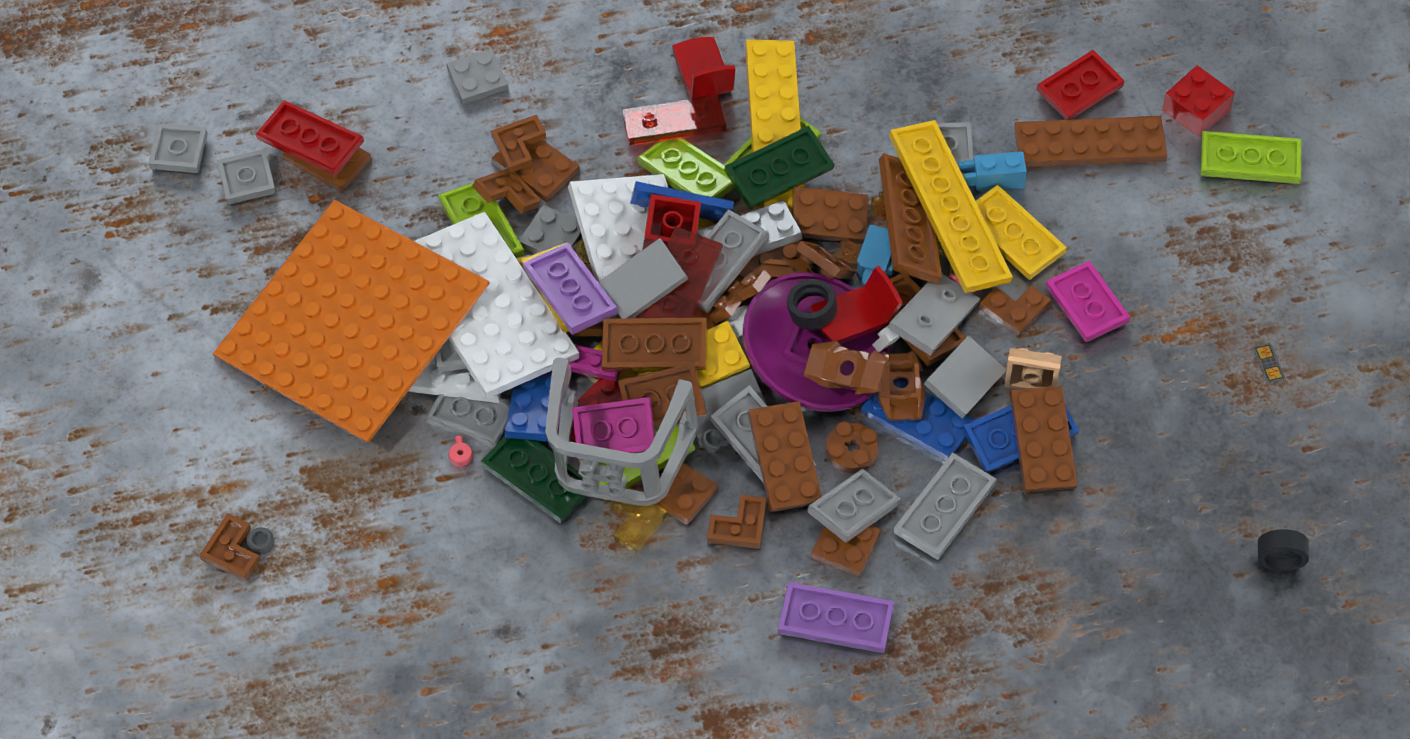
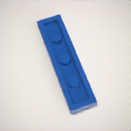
(710, 208)

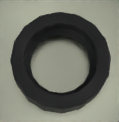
(812, 288)
(1283, 550)

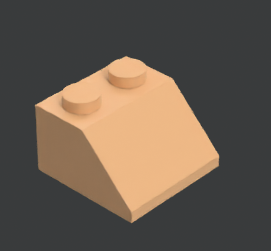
(1031, 369)

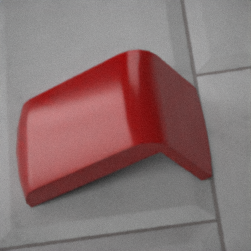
(703, 68)
(862, 309)

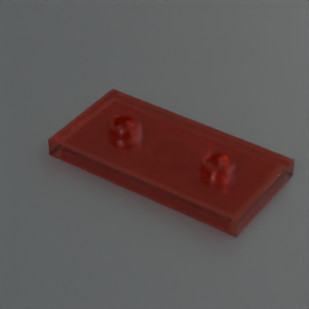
(674, 120)
(697, 259)

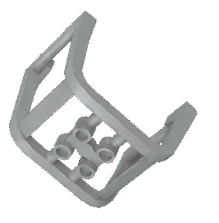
(654, 487)

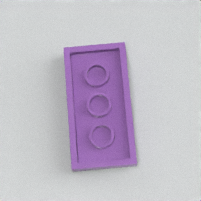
(570, 288)
(836, 617)

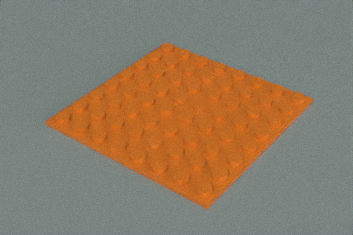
(351, 320)

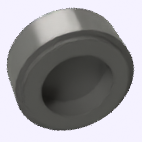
(260, 541)

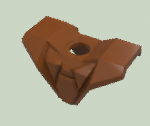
(826, 362)
(905, 402)

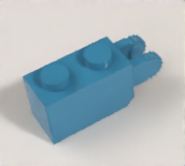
(999, 169)
(874, 253)

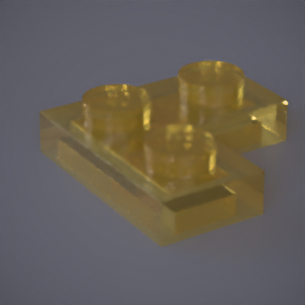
(639, 525)

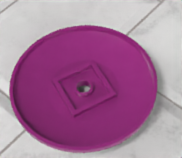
(781, 349)

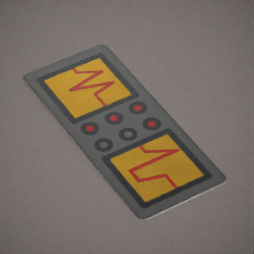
(1269, 362)

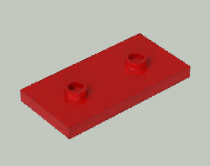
(310, 137)

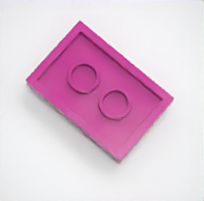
(1087, 301)
(616, 425)

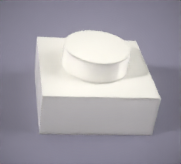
(886, 338)

